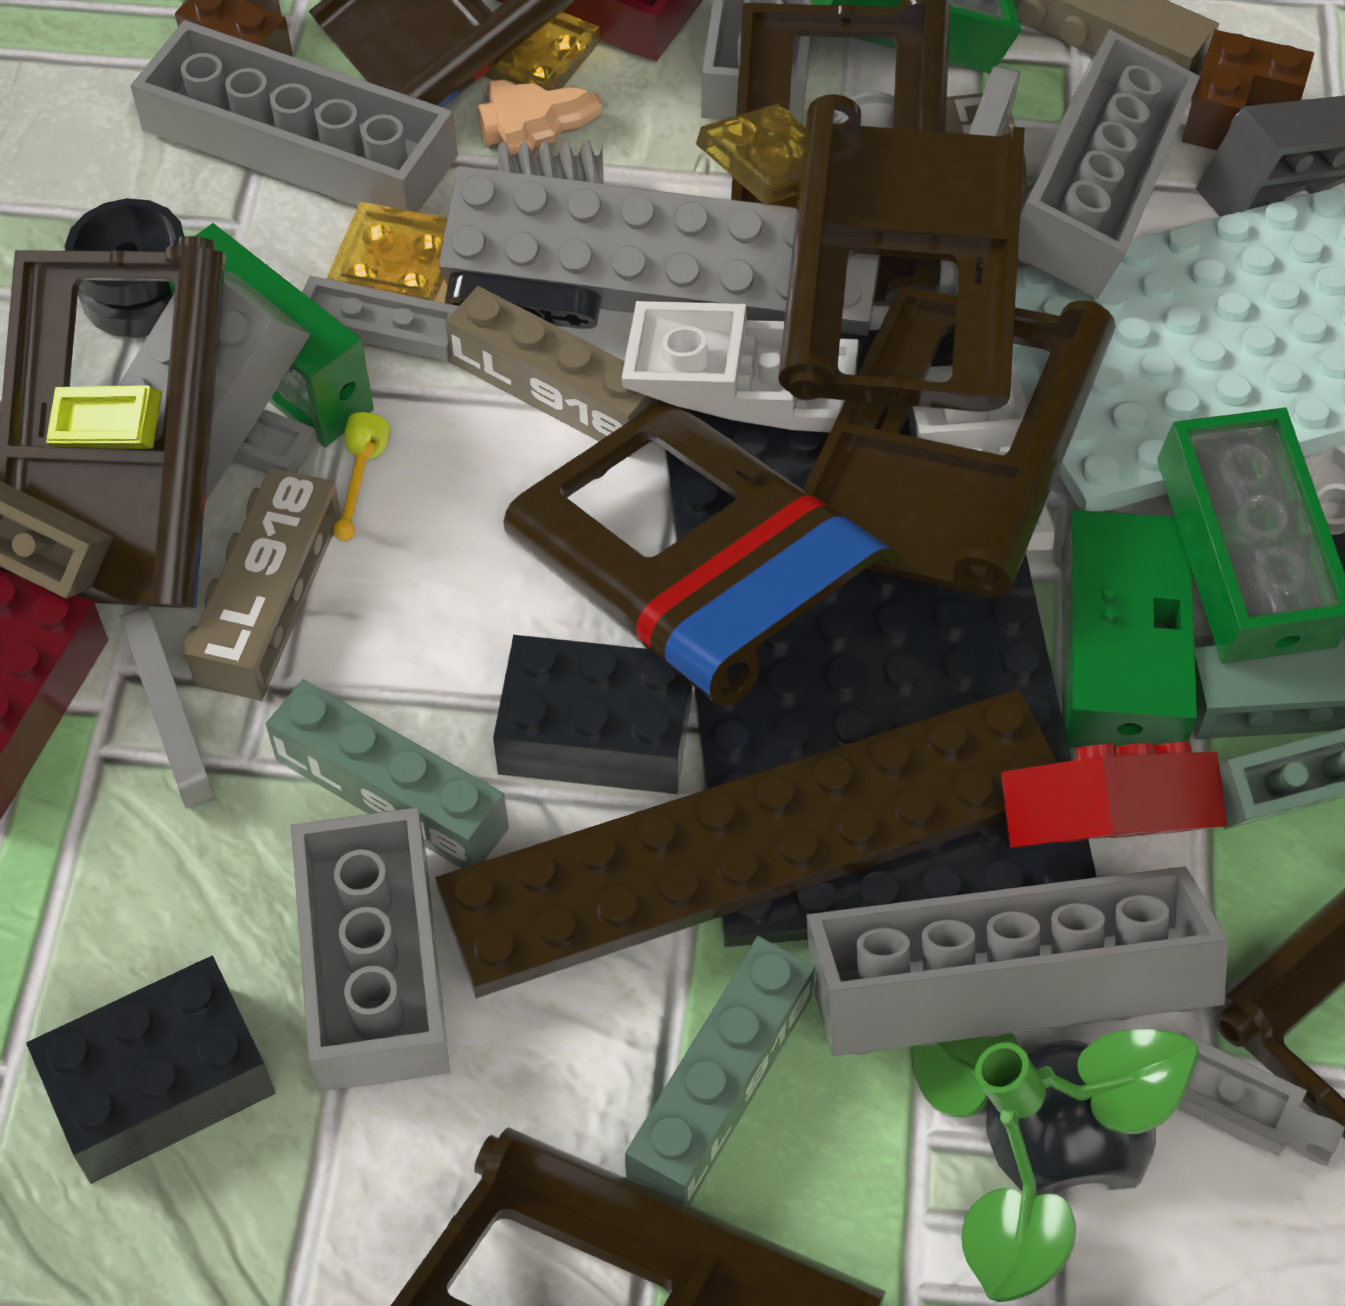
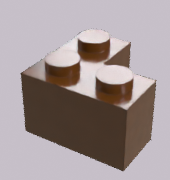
(245, 19)
(1238, 75)

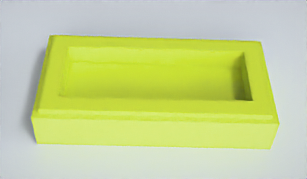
(104, 417)

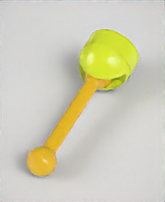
(365, 438)

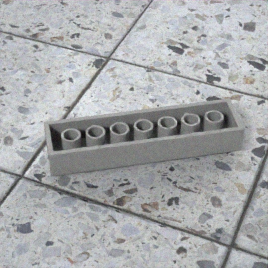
(635, 244)

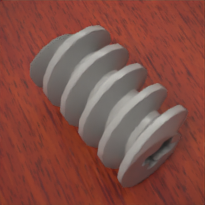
(566, 166)

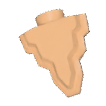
(533, 114)

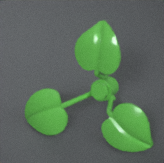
(1134, 1085)

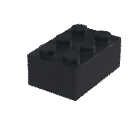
(591, 715)
(150, 1069)

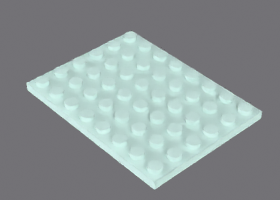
(1205, 327)

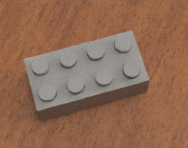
(252, 359)
(368, 950)

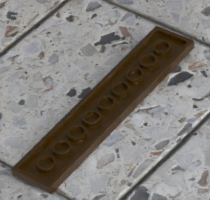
(737, 843)

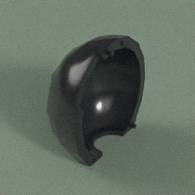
(1066, 1139)

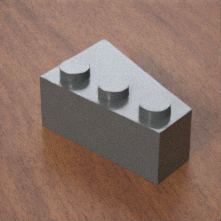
(1276, 154)

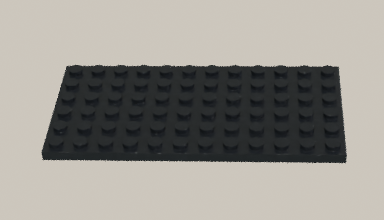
(867, 664)

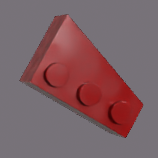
(1115, 794)

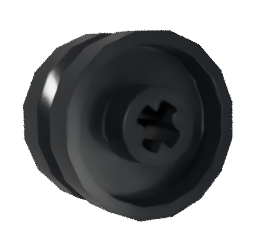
(125, 225)

